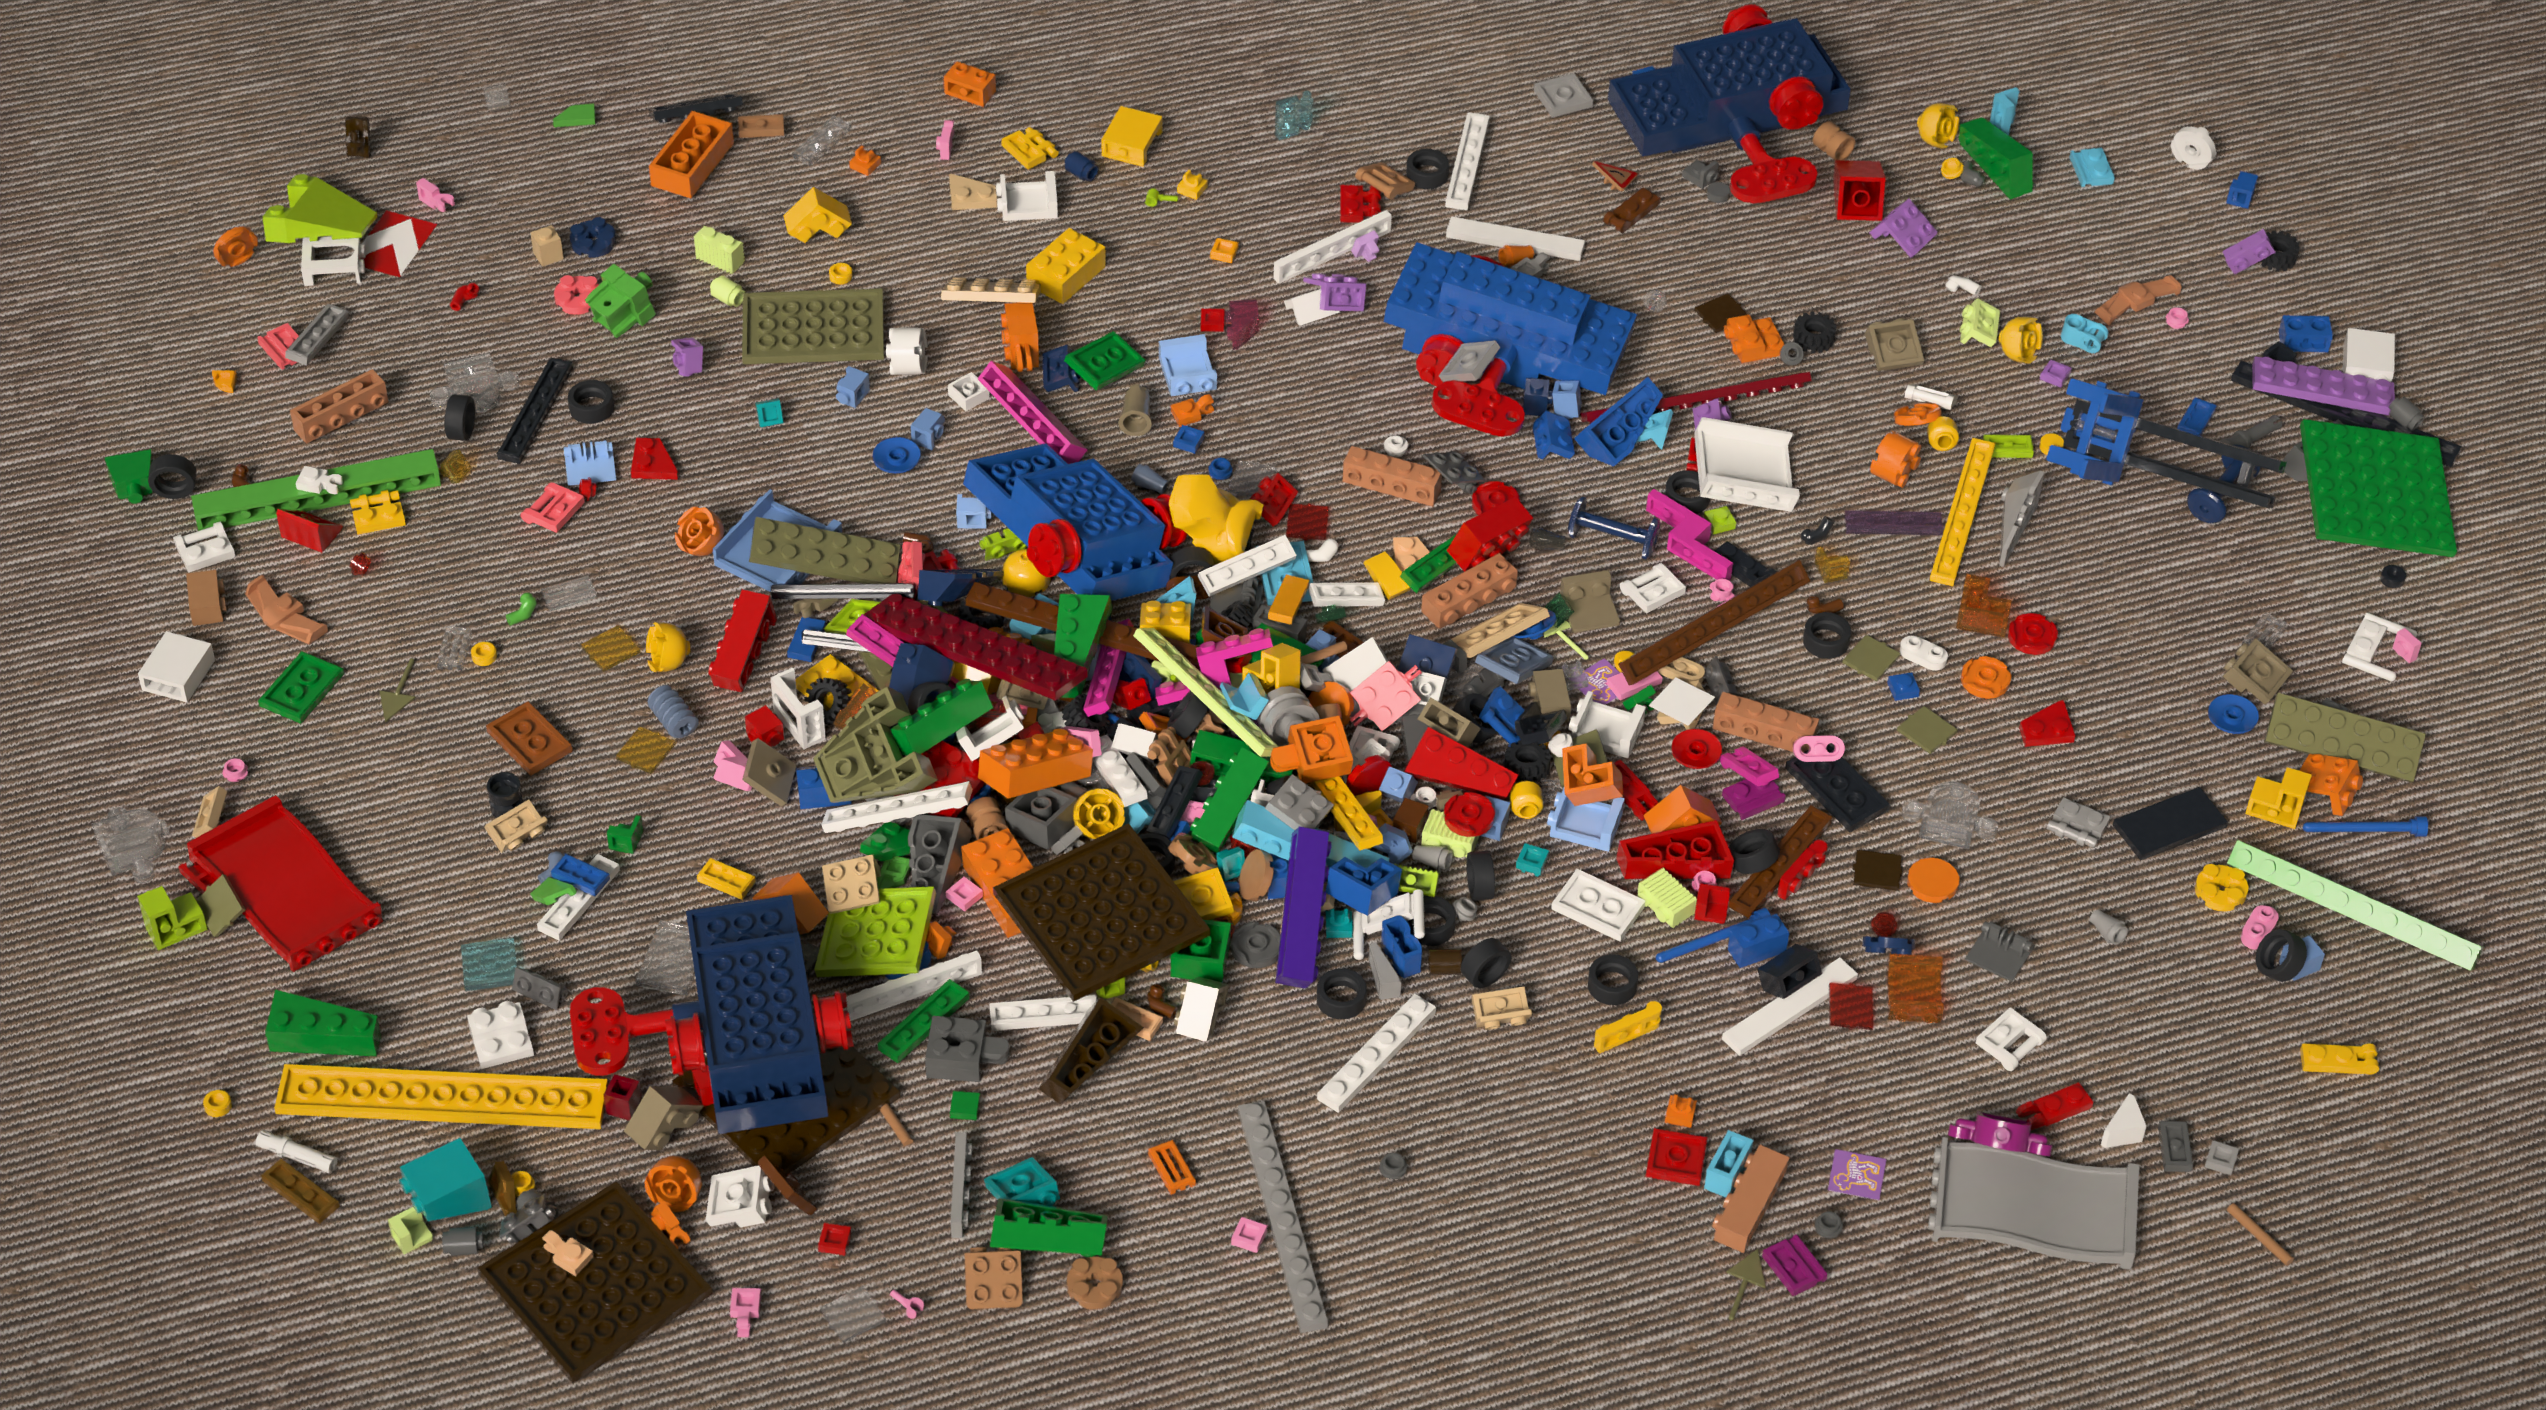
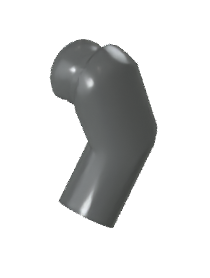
(1970, 176)

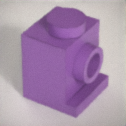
(687, 356)

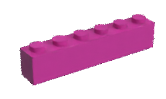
(1031, 412)

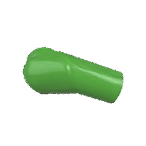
(525, 611)

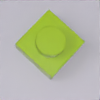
(1721, 520)

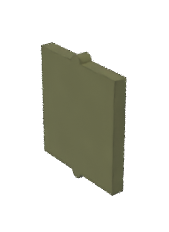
(1871, 658)
(1927, 730)
(220, 905)

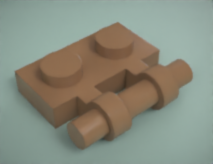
(1171, 757)

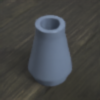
(1149, 479)

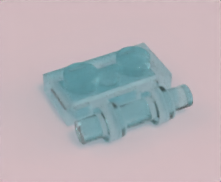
(1287, 115)

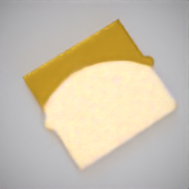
(610, 648)
(645, 750)

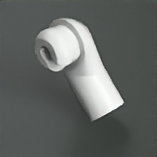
(1964, 283)
(1324, 553)

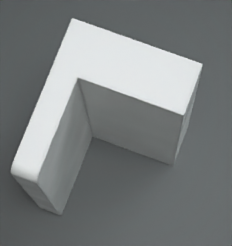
(1307, 307)

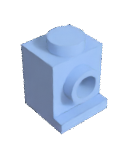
(971, 513)

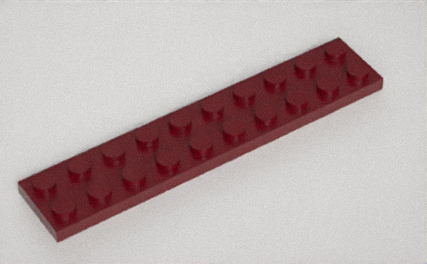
(977, 647)

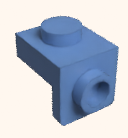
(1394, 843)

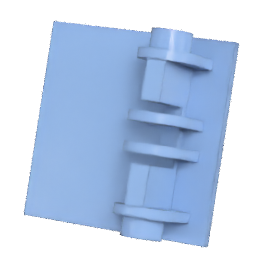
(590, 462)

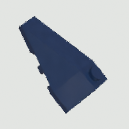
(952, 584)
(918, 665)

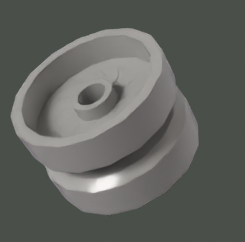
(1285, 708)

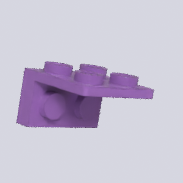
(1907, 227)
(1339, 292)

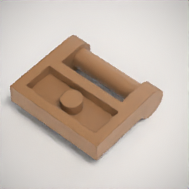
(1385, 179)

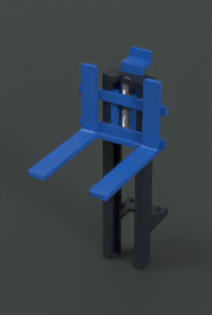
(2093, 429)

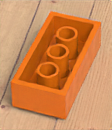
(691, 154)
(1035, 763)
(992, 863)

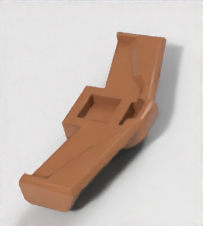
(2137, 297)
(283, 612)

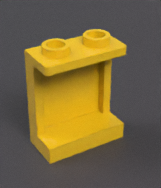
(1130, 135)

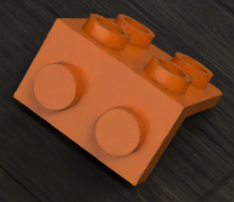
(2333, 777)

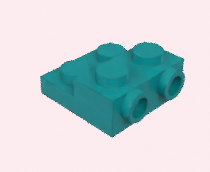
(1024, 1183)

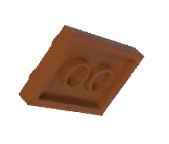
(529, 738)

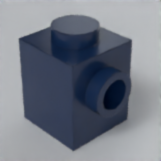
(1536, 396)

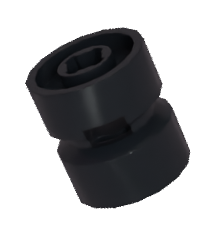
(503, 793)

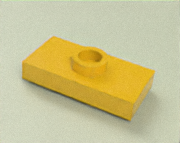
(726, 878)

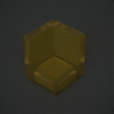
(1832, 567)

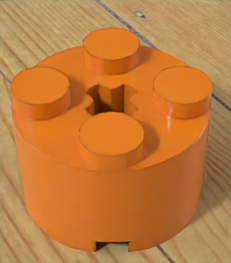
(1896, 459)

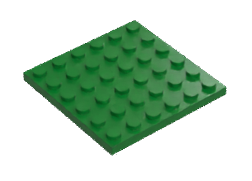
(2377, 488)

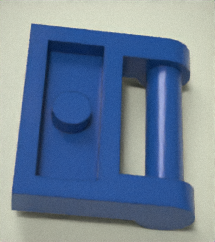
(1501, 713)

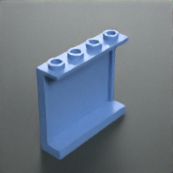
(734, 548)

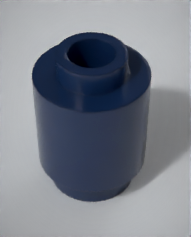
(1081, 166)

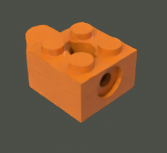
(1020, 336)
(1307, 743)

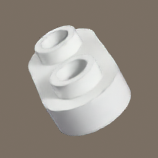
(1923, 653)

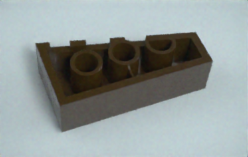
(1093, 1043)

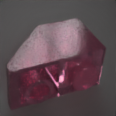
(1243, 322)

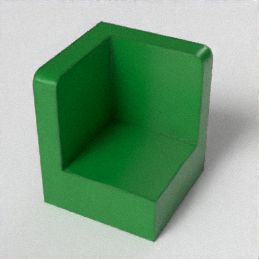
(625, 837)

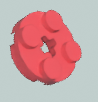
(568, 287)

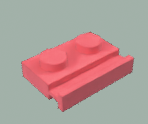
(277, 342)

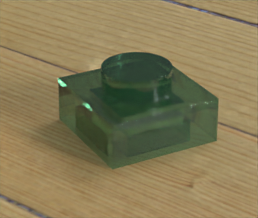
(1561, 608)
(1330, 613)

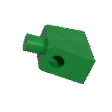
(130, 474)

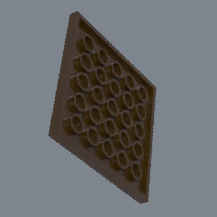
(1101, 912)
(853, 1096)
(614, 1301)

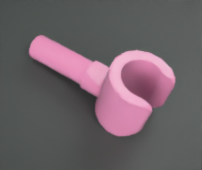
(913, 1302)

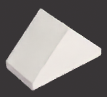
(1132, 739)
(2126, 1125)

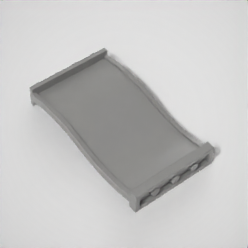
(2035, 1203)

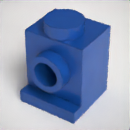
(2242, 190)

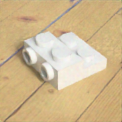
(500, 1034)
(739, 1197)

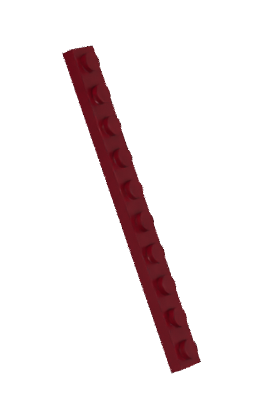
(1728, 393)

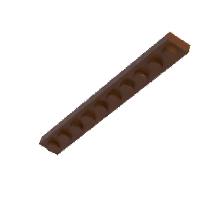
(1046, 615)
(1713, 622)

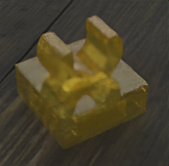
(455, 467)

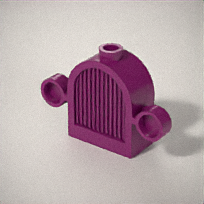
(2001, 1133)

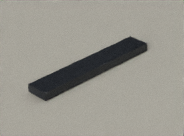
(535, 410)

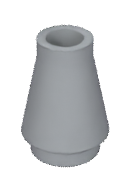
(1433, 856)
(2109, 927)

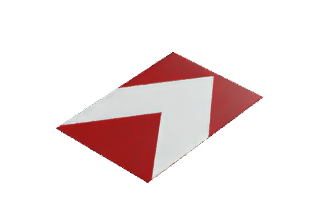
(395, 242)

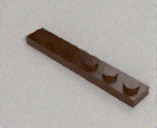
(1792, 845)

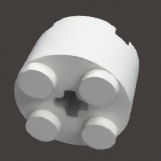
(907, 351)

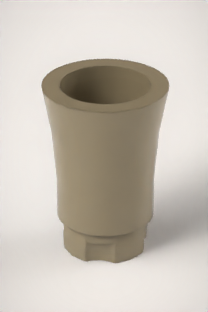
(1135, 415)

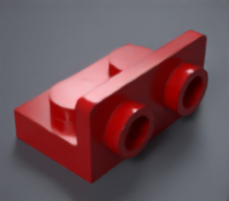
(1276, 496)

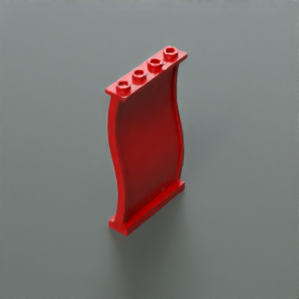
(285, 883)

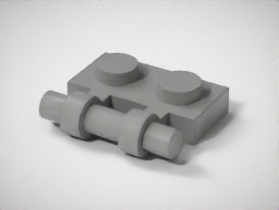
(2078, 823)

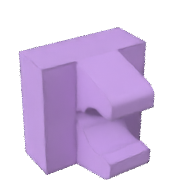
(1366, 246)

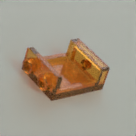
(1914, 988)

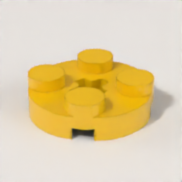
(2226, 876)

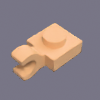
(569, 1255)

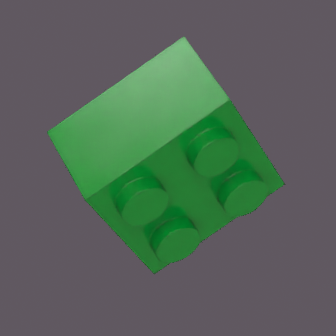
(1206, 957)

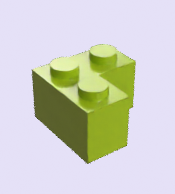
(168, 919)

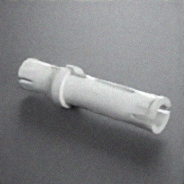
(287, 1148)

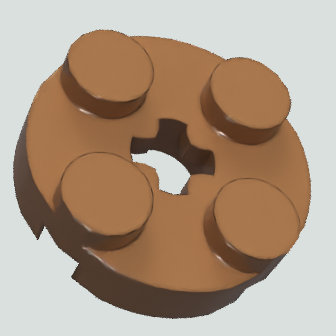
(1196, 857)
(1094, 1268)

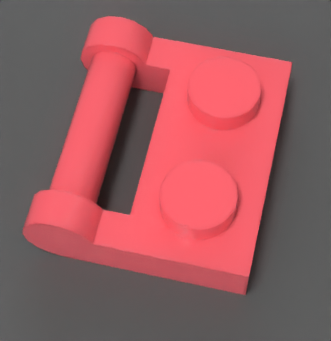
(558, 511)

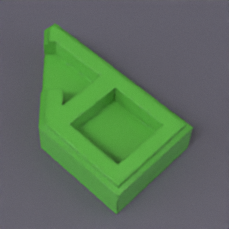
(576, 116)
(894, 873)
(550, 890)

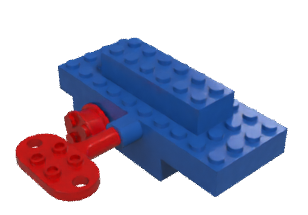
(1535, 322)

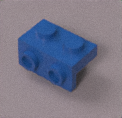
(1553, 435)

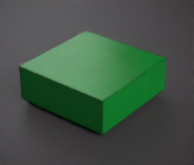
(964, 1105)

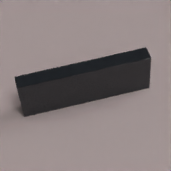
(1175, 801)

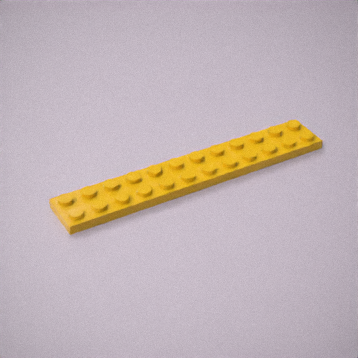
(441, 1096)

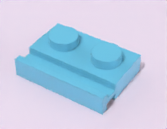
(2092, 167)

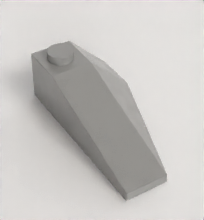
(2018, 508)

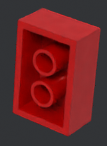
(1490, 534)

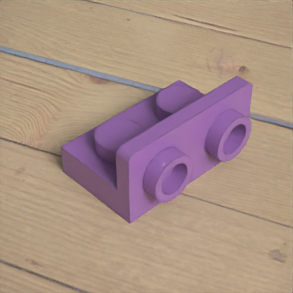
(2248, 251)

